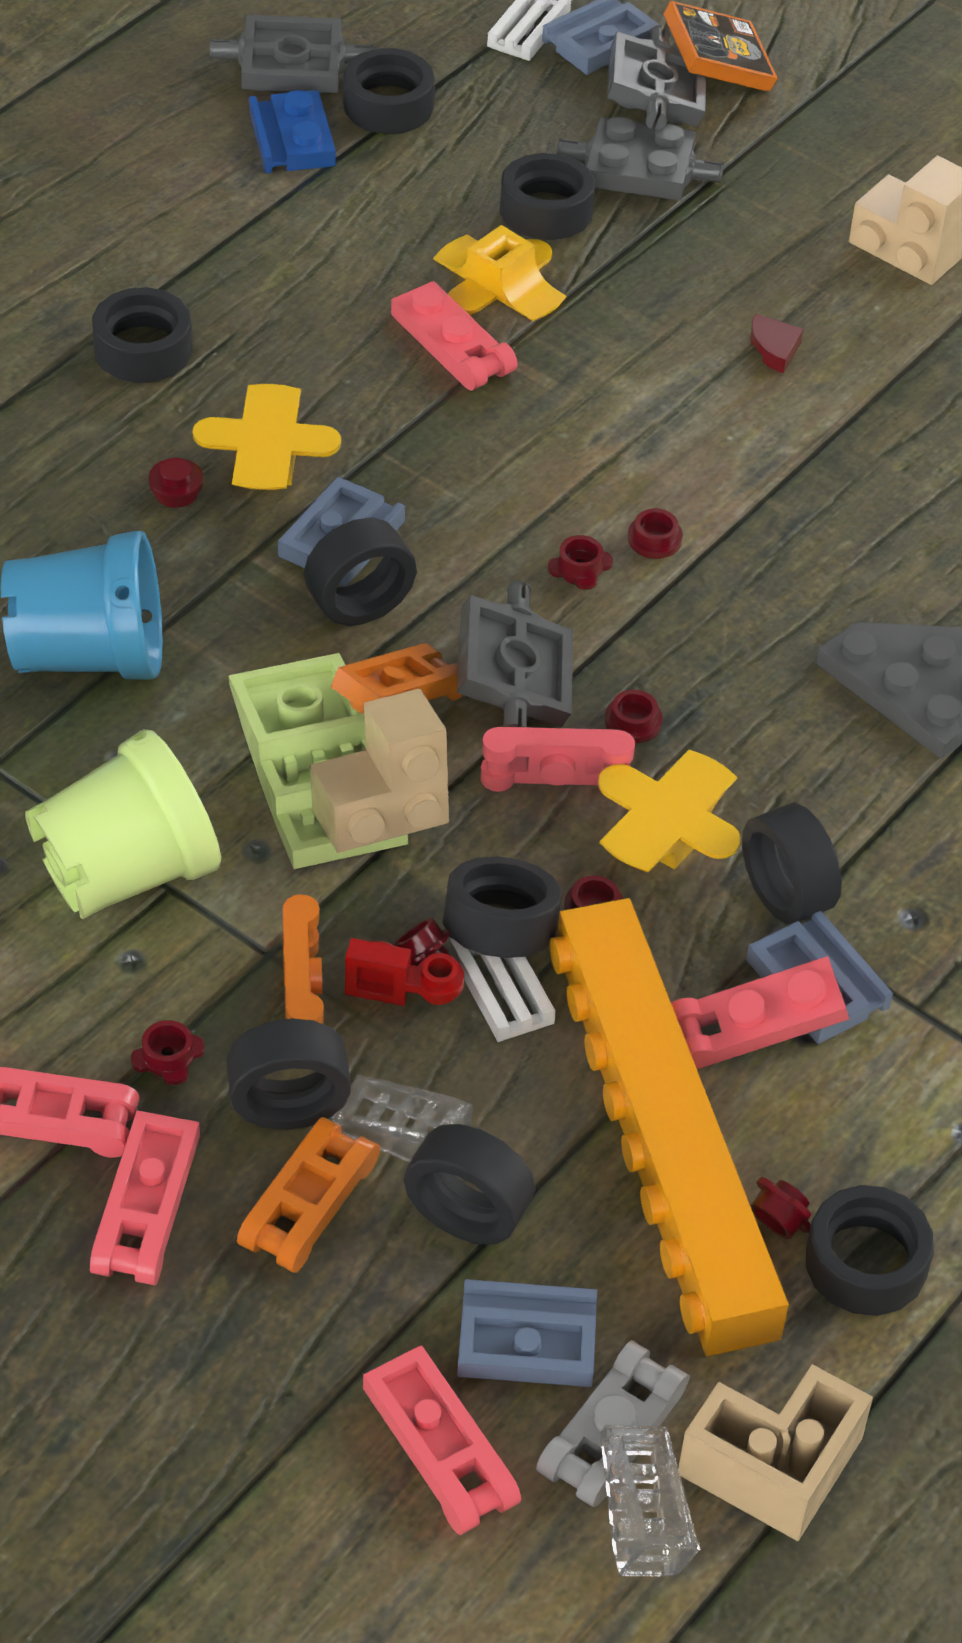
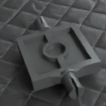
(289, 53)
(655, 79)
(641, 159)
(515, 659)

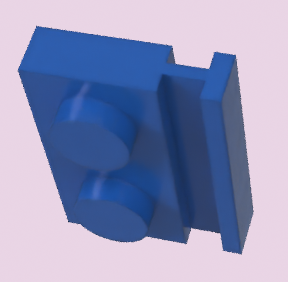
(292, 131)

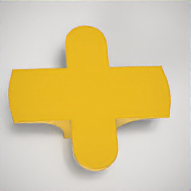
(501, 269)
(267, 437)
(669, 815)

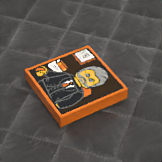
(720, 46)

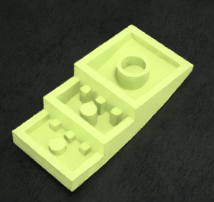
(293, 722)

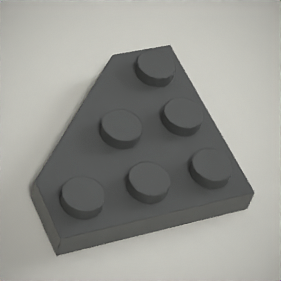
(904, 674)

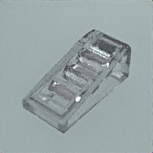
(406, 1101)
(646, 1544)

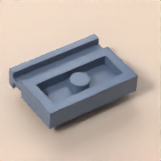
(588, 32)
(334, 507)
(813, 940)
(527, 1333)

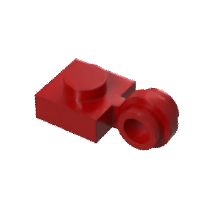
(386, 974)

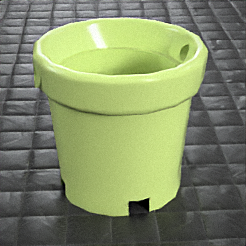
(125, 828)

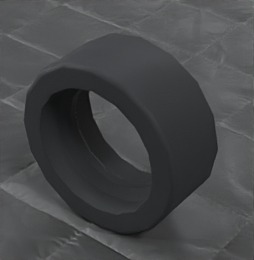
(388, 68)
(546, 217)
(139, 309)
(345, 549)
(791, 863)
(499, 930)
(281, 1047)
(482, 1161)
(865, 1291)

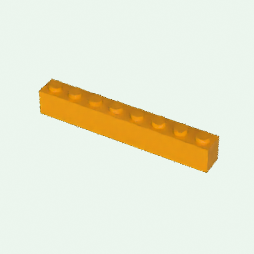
(668, 1130)

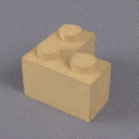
(914, 221)
(392, 784)
(773, 1461)

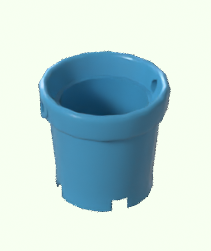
(85, 610)

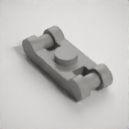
(611, 1406)

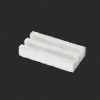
(520, 21)
(528, 982)

